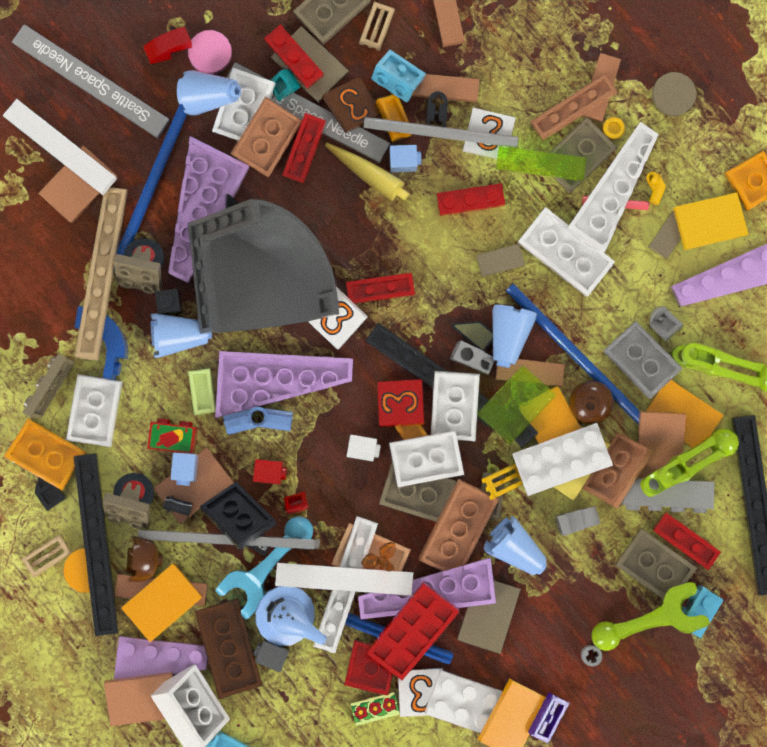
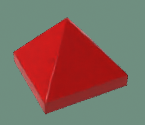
(296, 503)

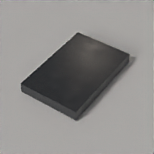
(238, 515)

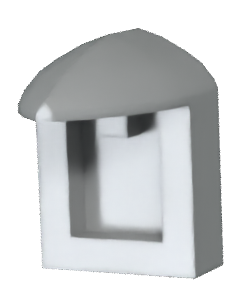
(664, 323)

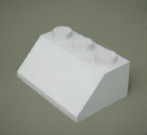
(190, 708)

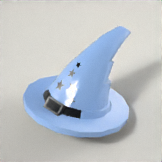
(287, 617)

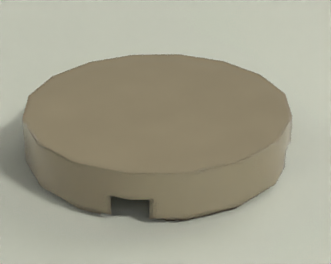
(673, 94)

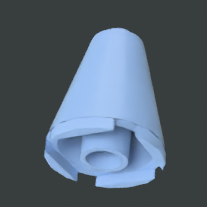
(205, 92)
(510, 333)
(175, 334)
(515, 547)

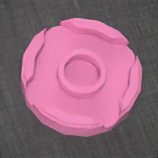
(210, 52)

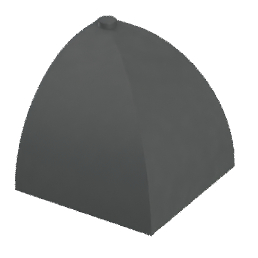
(258, 269)

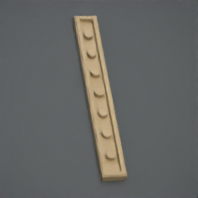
(101, 274)

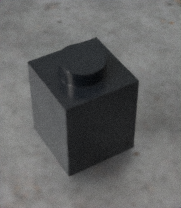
(169, 302)

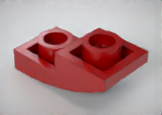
(162, 46)

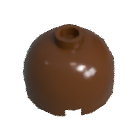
(591, 402)
(142, 559)

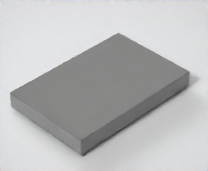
(642, 360)

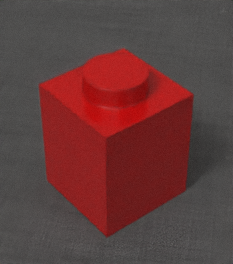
(269, 471)

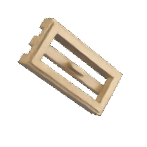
(371, 43)
(63, 545)

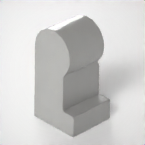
(472, 357)
(577, 520)

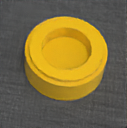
(613, 128)

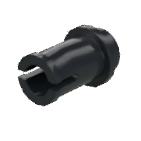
(177, 505)

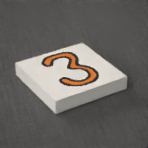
(490, 123)
(340, 327)
(416, 691)

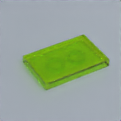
(516, 404)

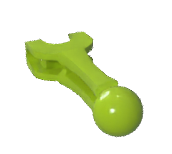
(707, 360)
(722, 443)
(608, 635)

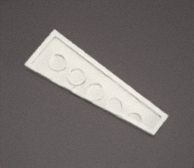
(606, 203)

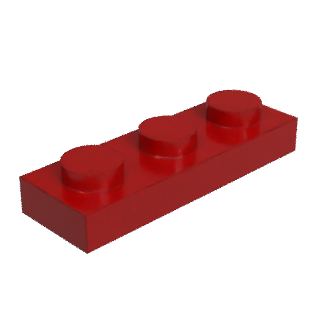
(293, 57)
(304, 148)
(470, 199)
(380, 288)
(686, 541)

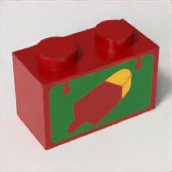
(172, 437)

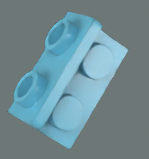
(397, 75)
(702, 603)

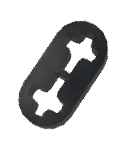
(442, 109)

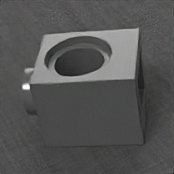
(271, 655)

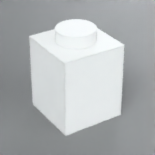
(363, 448)

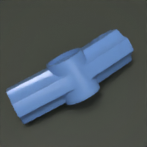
(243, 420)

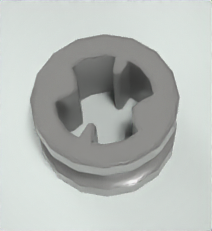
(598, 658)

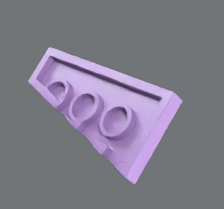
(142, 657)

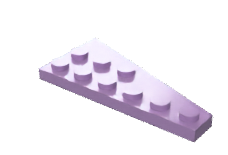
(204, 186)
(262, 379)

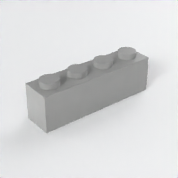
(683, 495)

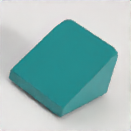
(285, 84)

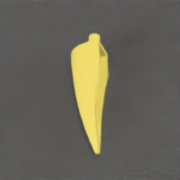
(370, 173)

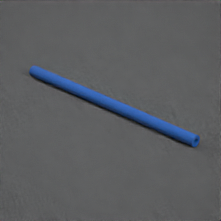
(153, 179)
(574, 352)

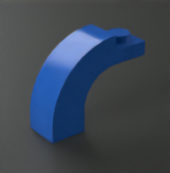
(115, 344)

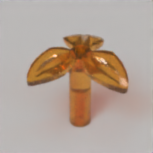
(386, 551)

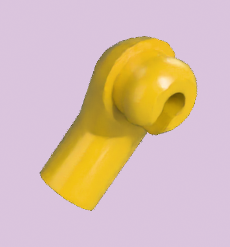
(657, 186)

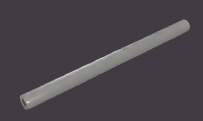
(440, 132)

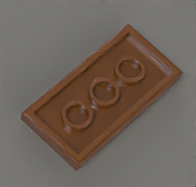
(228, 648)

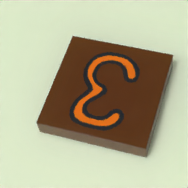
(351, 104)

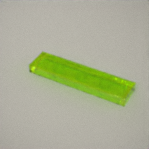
(540, 163)

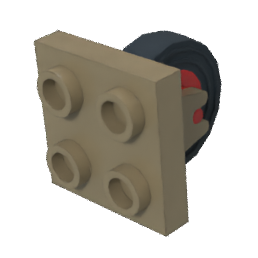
(140, 266)
(130, 501)

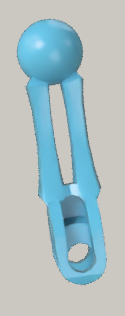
(253, 581)

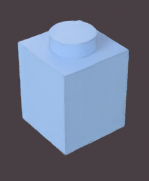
(404, 158)
(184, 468)

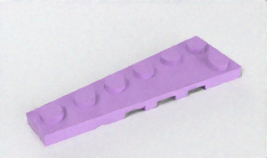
(730, 277)
(461, 586)

